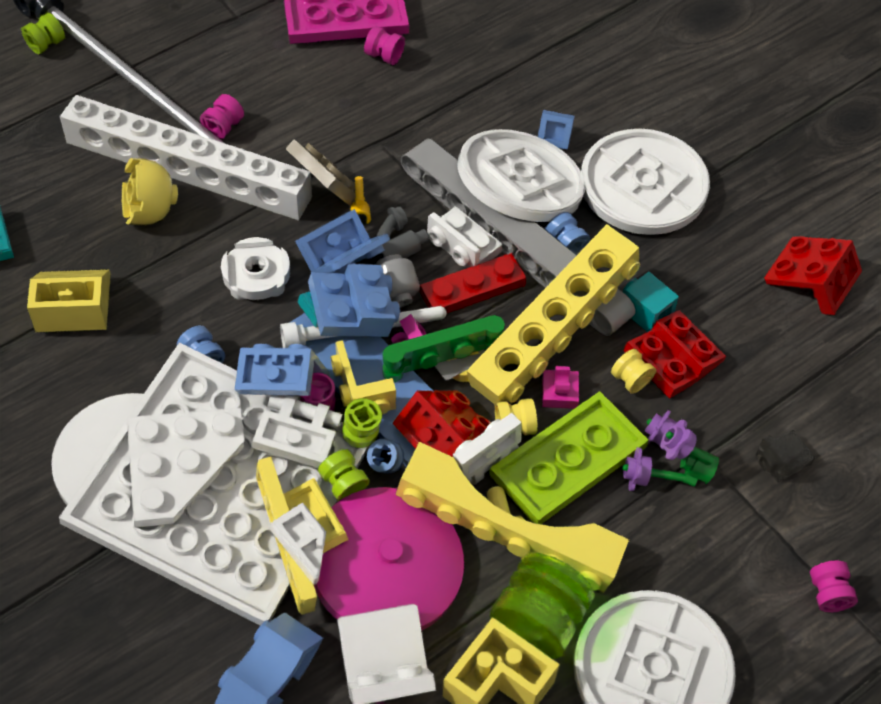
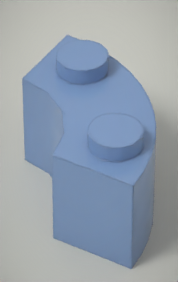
(279, 653)

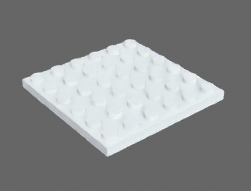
(224, 536)

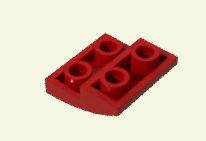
(677, 352)

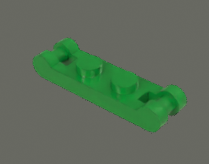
(440, 346)

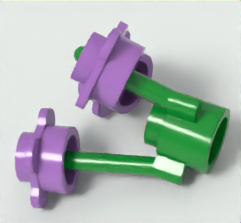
(679, 444)

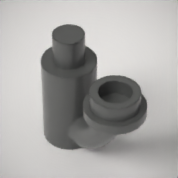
(404, 244)

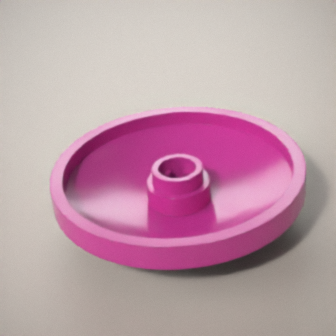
(391, 558)

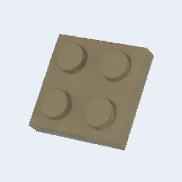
(323, 170)

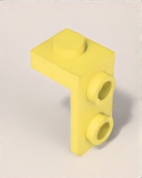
(380, 392)

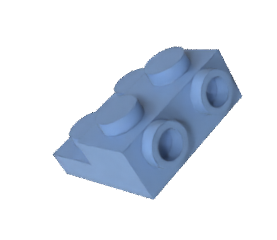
(354, 302)

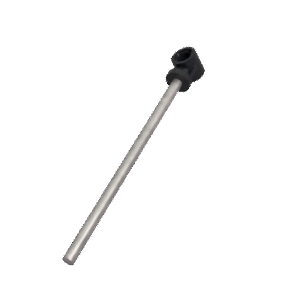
(56, 8)

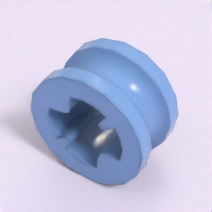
(374, 458)

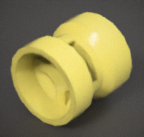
(524, 411)

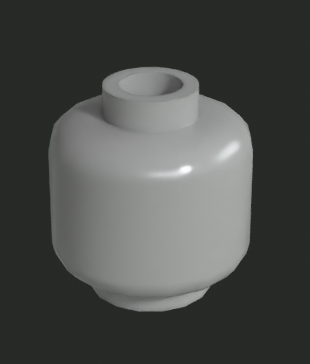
(404, 278)

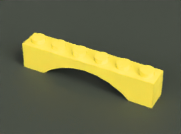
(439, 486)

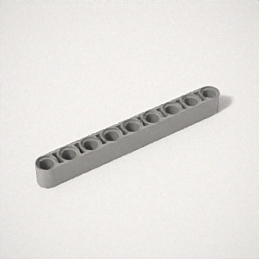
(529, 243)

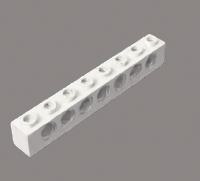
(188, 156)

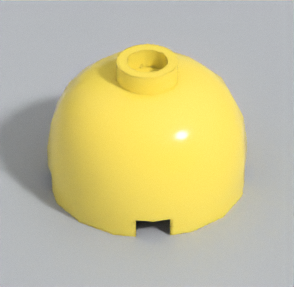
(147, 192)

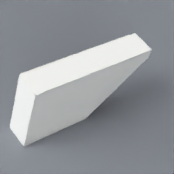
(302, 539)

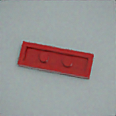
(474, 284)

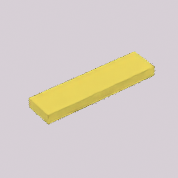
(276, 506)

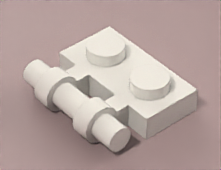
(294, 438)
(490, 447)

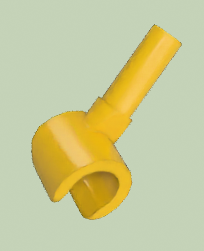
(360, 205)

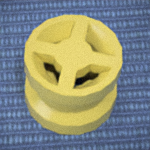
(633, 371)

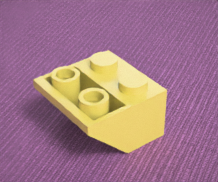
(69, 300)

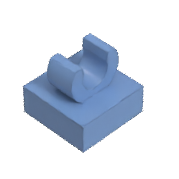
(556, 128)

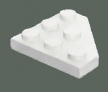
(178, 459)

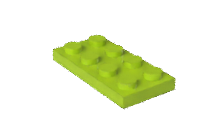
(567, 458)

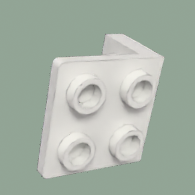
(384, 654)

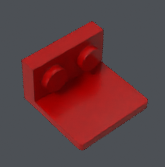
(819, 264)
(440, 420)

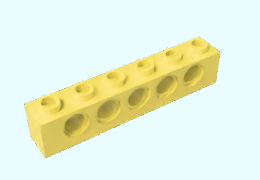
(605, 250)

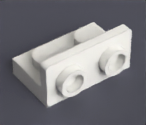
(462, 238)

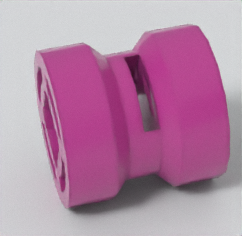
(384, 45)
(222, 116)
(321, 391)
(833, 586)

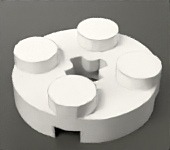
(260, 284)

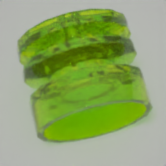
(544, 603)

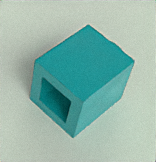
(651, 300)

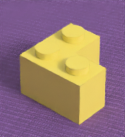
(503, 663)

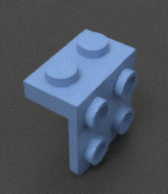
(339, 244)

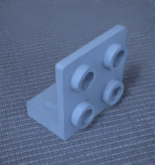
(277, 370)

